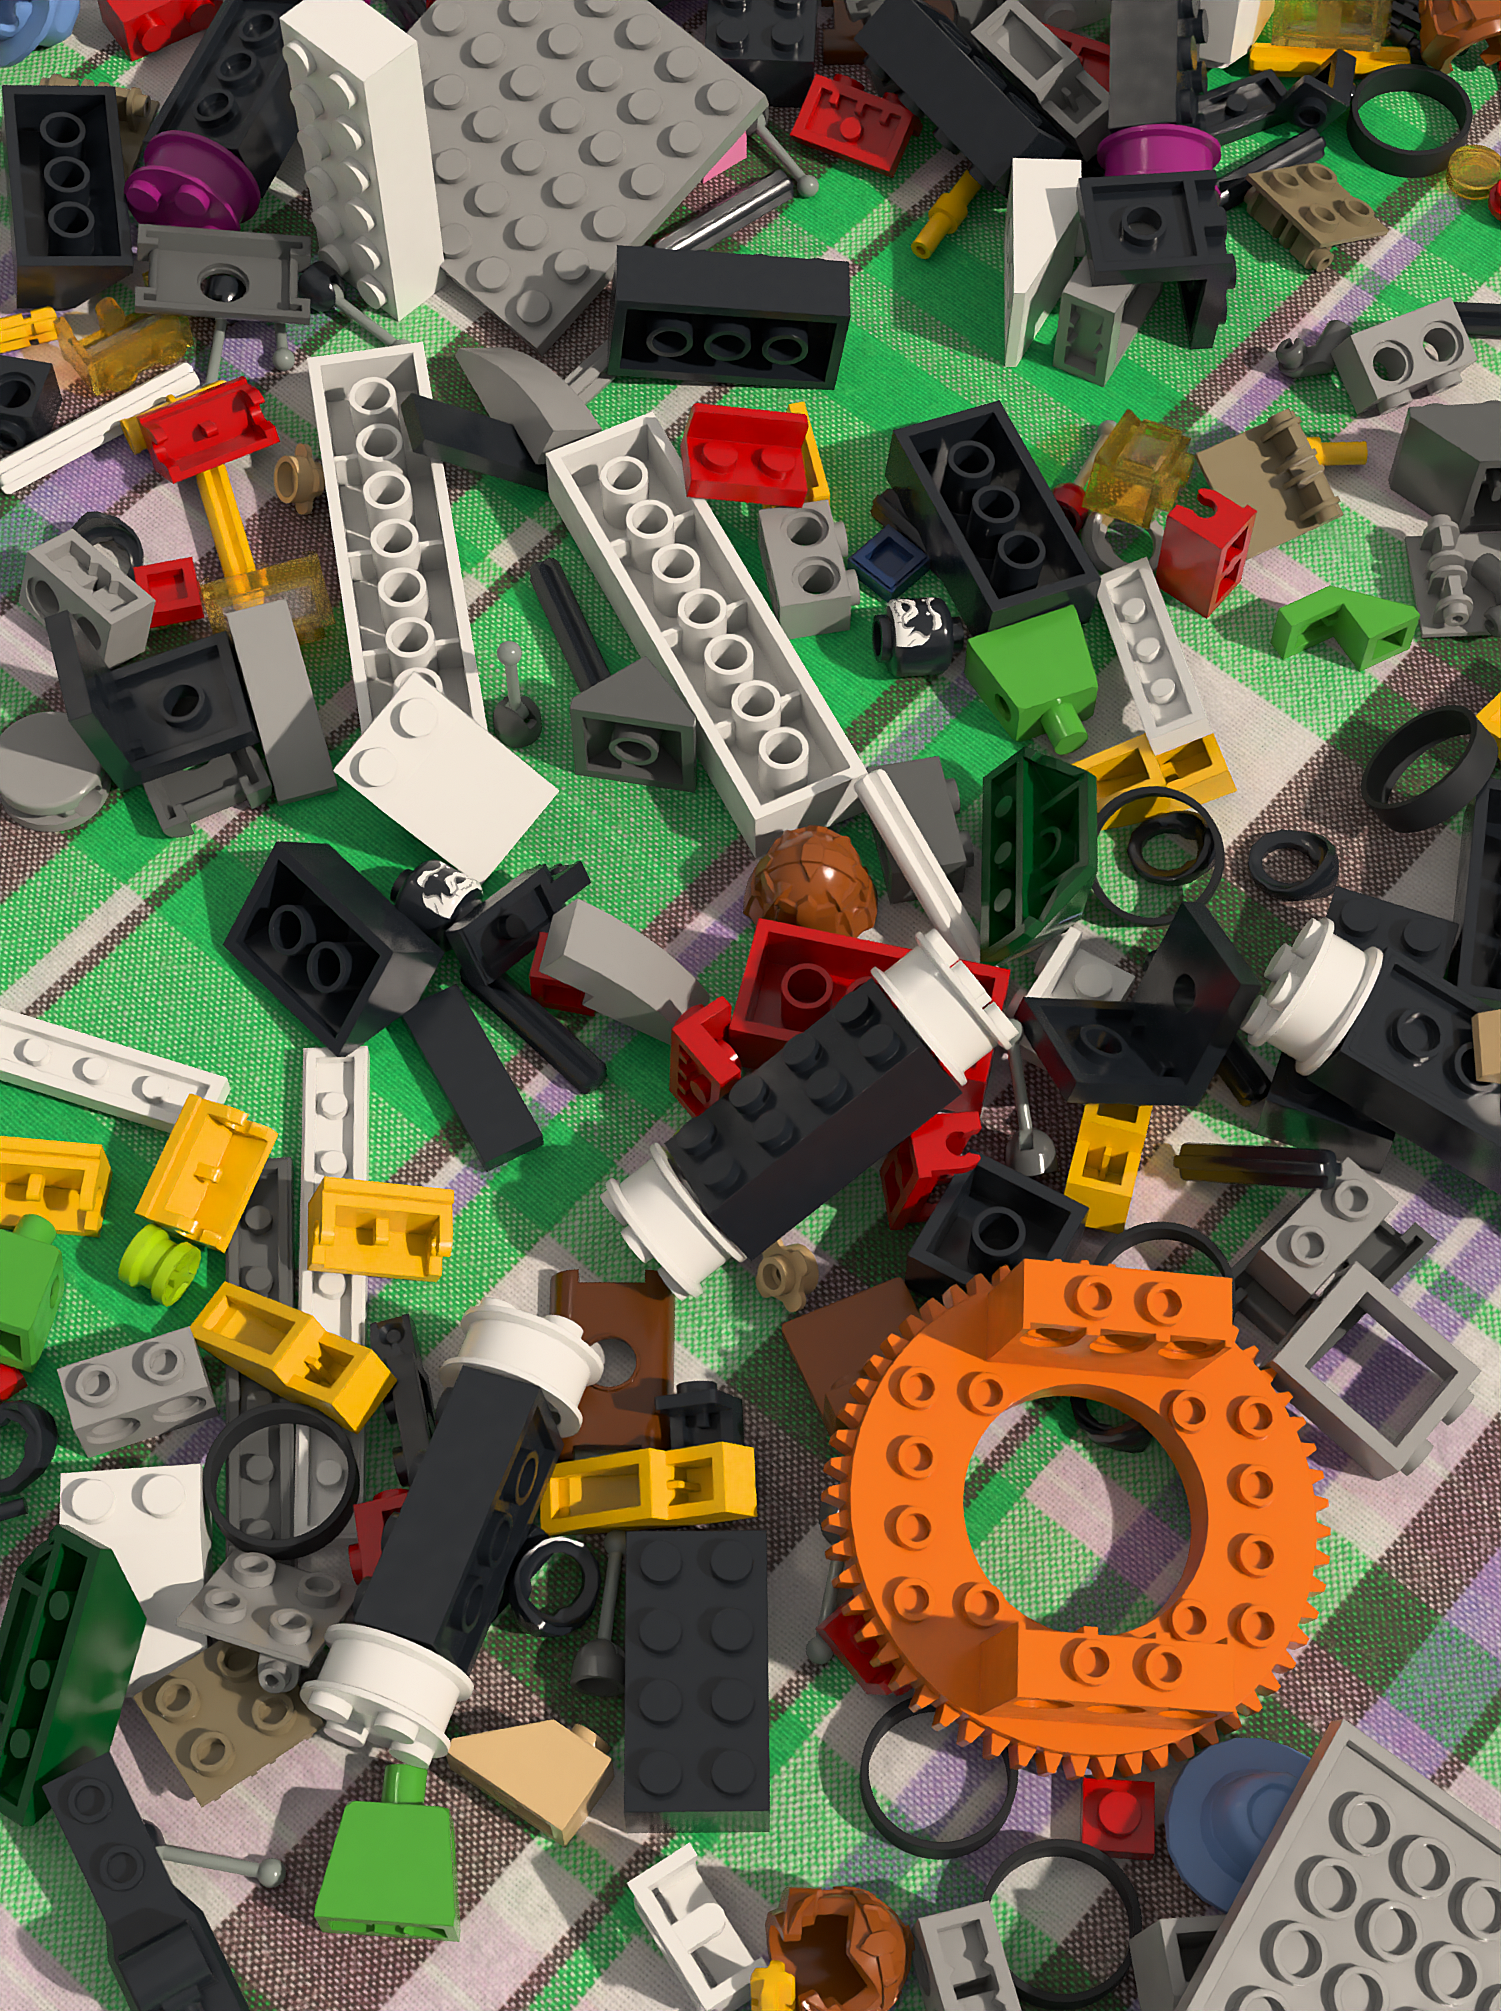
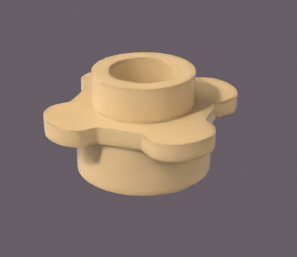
(299, 479)
(787, 1274)

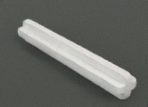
(91, 429)
(918, 864)

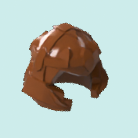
(1455, 26)
(813, 883)
(840, 1948)

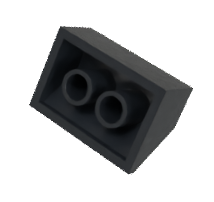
(331, 945)

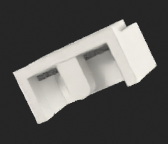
(694, 1933)

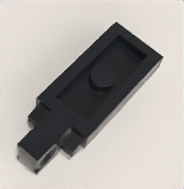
(511, 920)
(410, 1398)

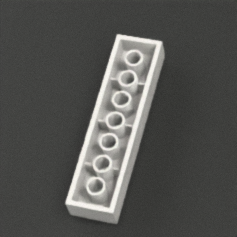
(391, 532)
(706, 631)

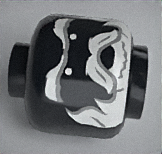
(916, 636)
(435, 898)

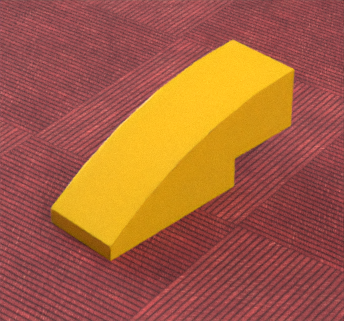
(1191, 769)
(1107, 1162)
(293, 1355)
(651, 1490)

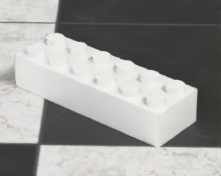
(366, 150)

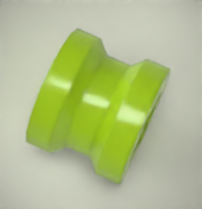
(159, 1264)

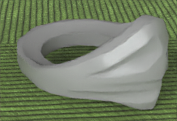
(1100, 549)

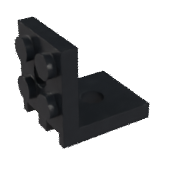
(1184, 248)
(128, 710)
(1162, 1041)

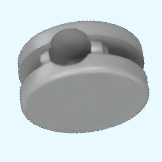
(49, 774)

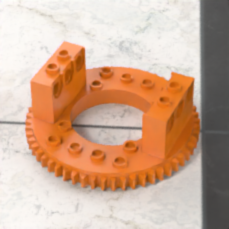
(1168, 1360)

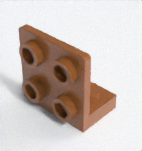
(839, 1340)

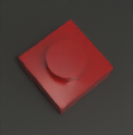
(174, 589)
(1118, 1817)

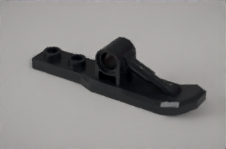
(153, 1931)

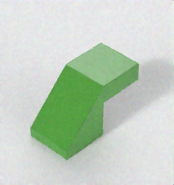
(1362, 625)

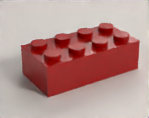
(804, 972)

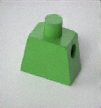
(1036, 678)
(28, 1290)
(393, 1866)

